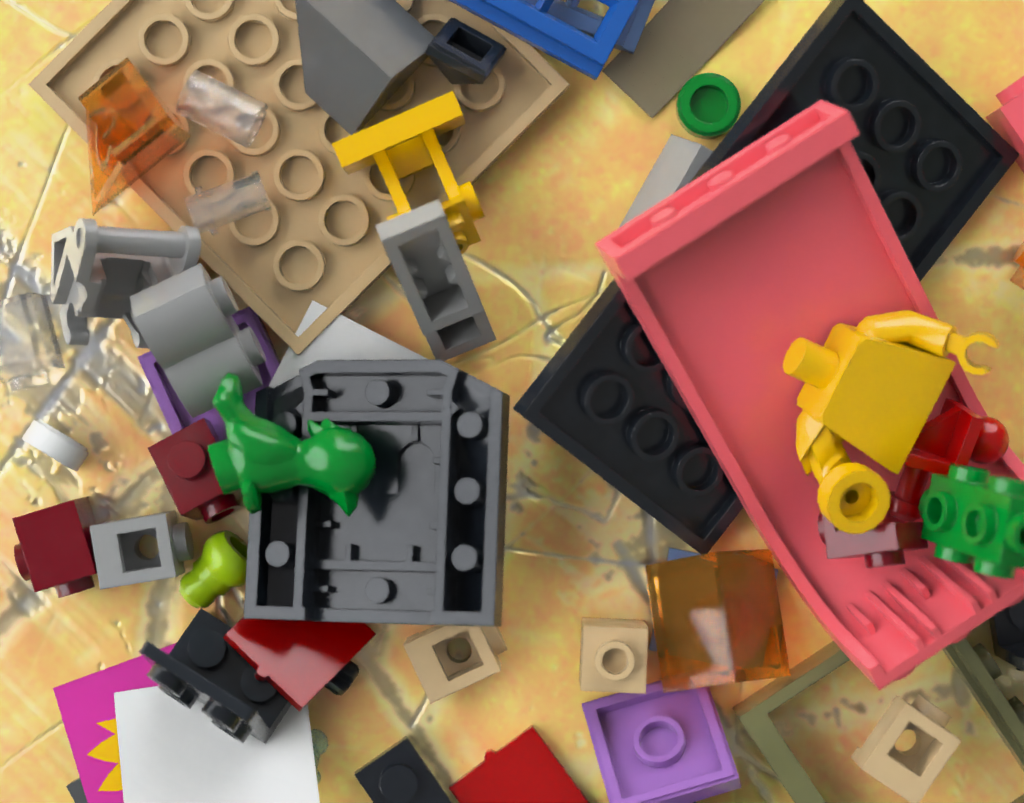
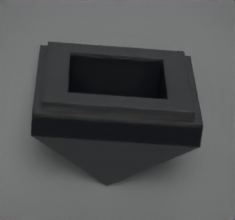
(464, 53)

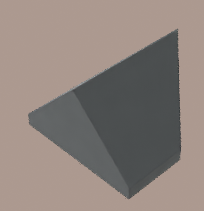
(357, 55)

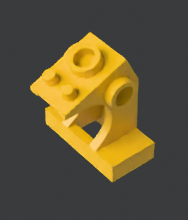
(409, 145)

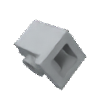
(118, 551)

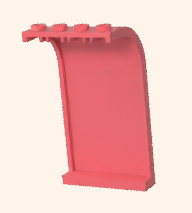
(723, 286)

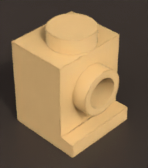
(442, 673)
(913, 770)

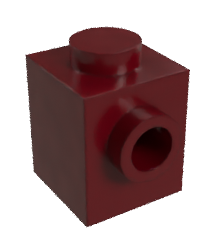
(57, 547)

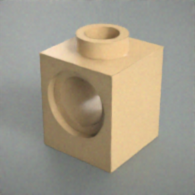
(613, 655)

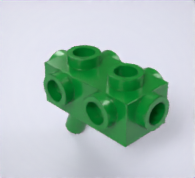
(975, 519)

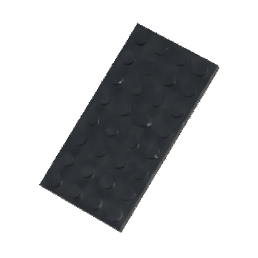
(931, 170)

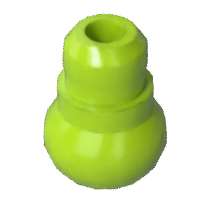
(216, 570)

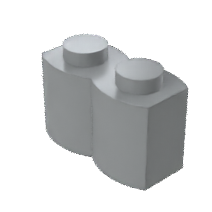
(195, 337)

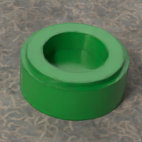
(708, 105)

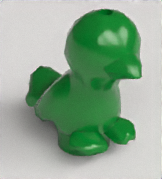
(268, 458)

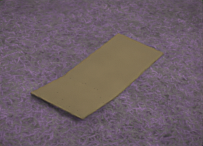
(675, 48)

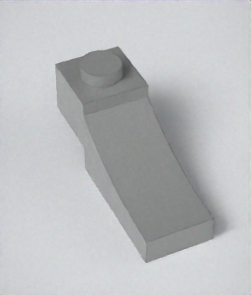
(436, 280)

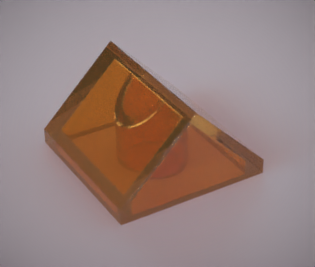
(717, 619)

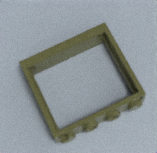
(972, 663)

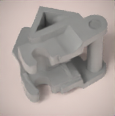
(103, 266)

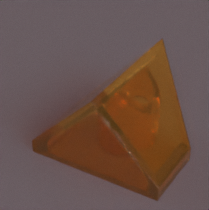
(126, 131)

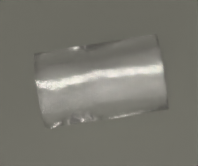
(221, 108)

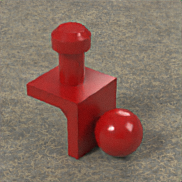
(946, 440)

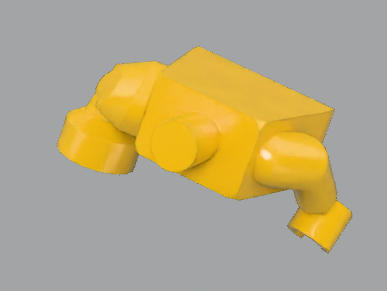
(876, 393)

